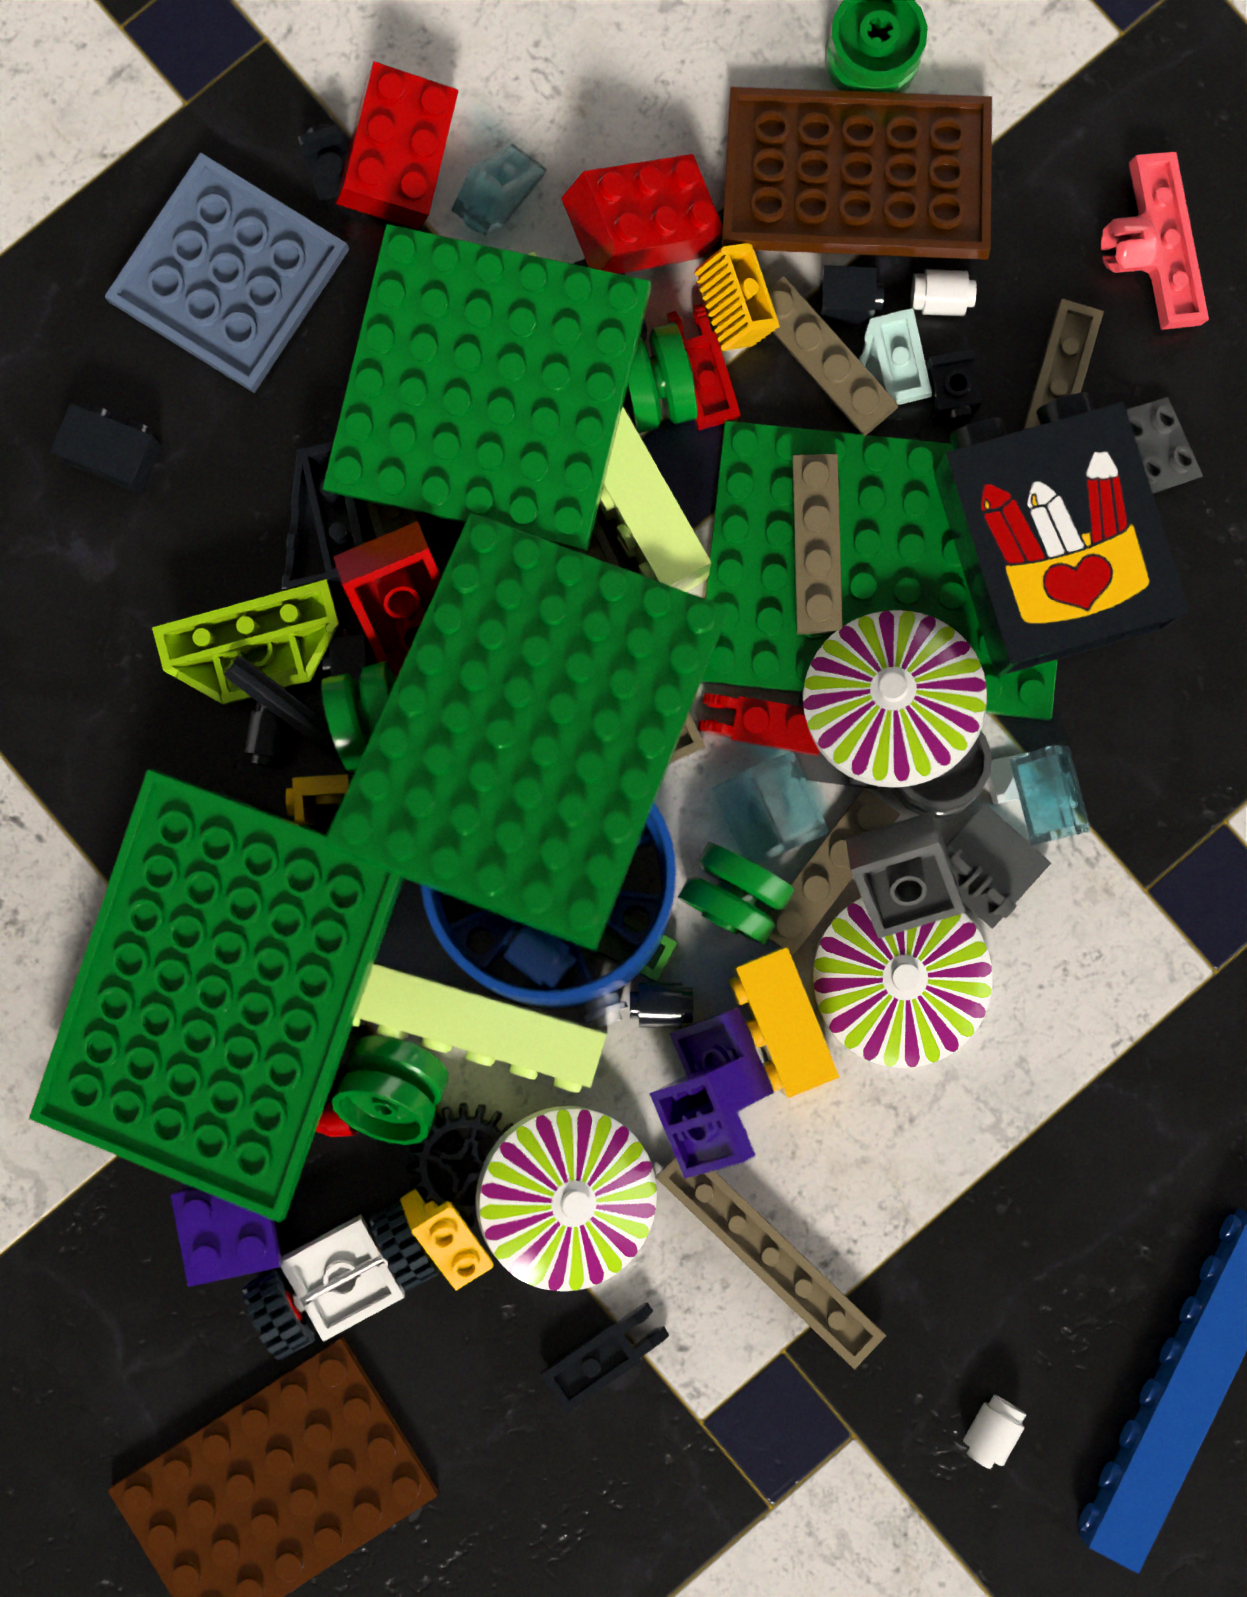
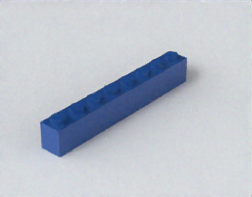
(1174, 1408)

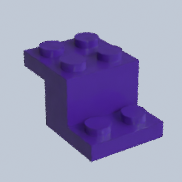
(704, 1105)
(221, 1237)

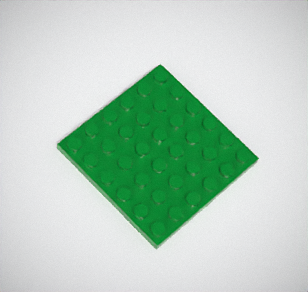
(487, 385)

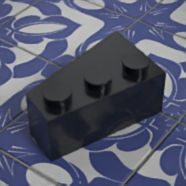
(320, 523)

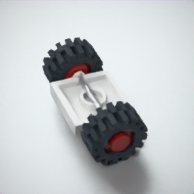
(337, 1281)

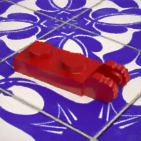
(711, 379)
(761, 724)

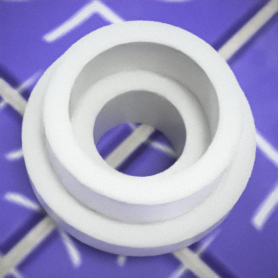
(605, 1010)

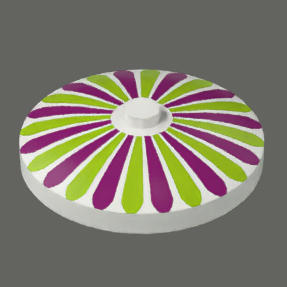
(895, 698)
(902, 994)
(566, 1198)

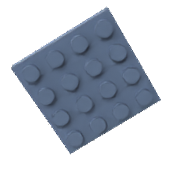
(227, 272)

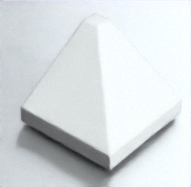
(1002, 781)

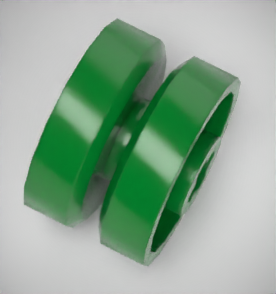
(876, 45)
(663, 377)
(355, 709)
(738, 889)
(390, 1090)

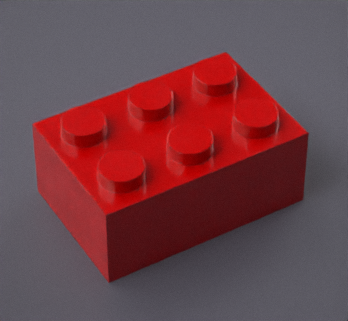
(397, 146)
(643, 214)
(390, 589)

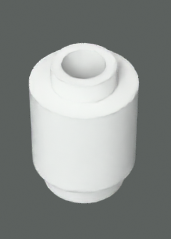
(943, 292)
(994, 1432)

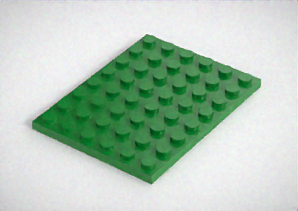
(891, 558)
(529, 730)
(215, 995)

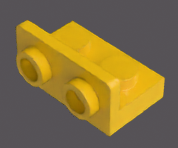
(314, 791)
(446, 1239)

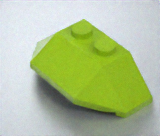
(276, 633)

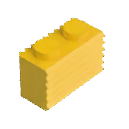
(737, 297)

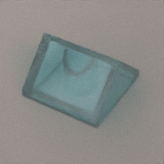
(1050, 794)
(770, 809)

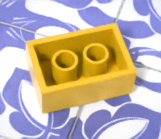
(783, 1023)

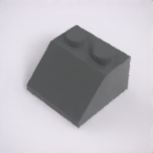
(904, 875)

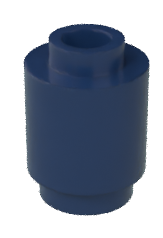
(538, 954)

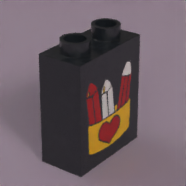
(1058, 534)

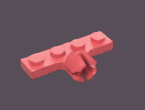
(1159, 241)

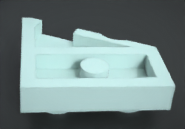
(896, 356)

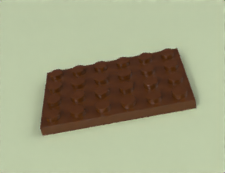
(859, 173)
(276, 1485)

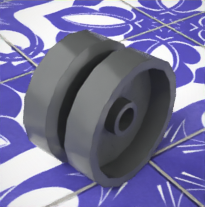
(953, 789)

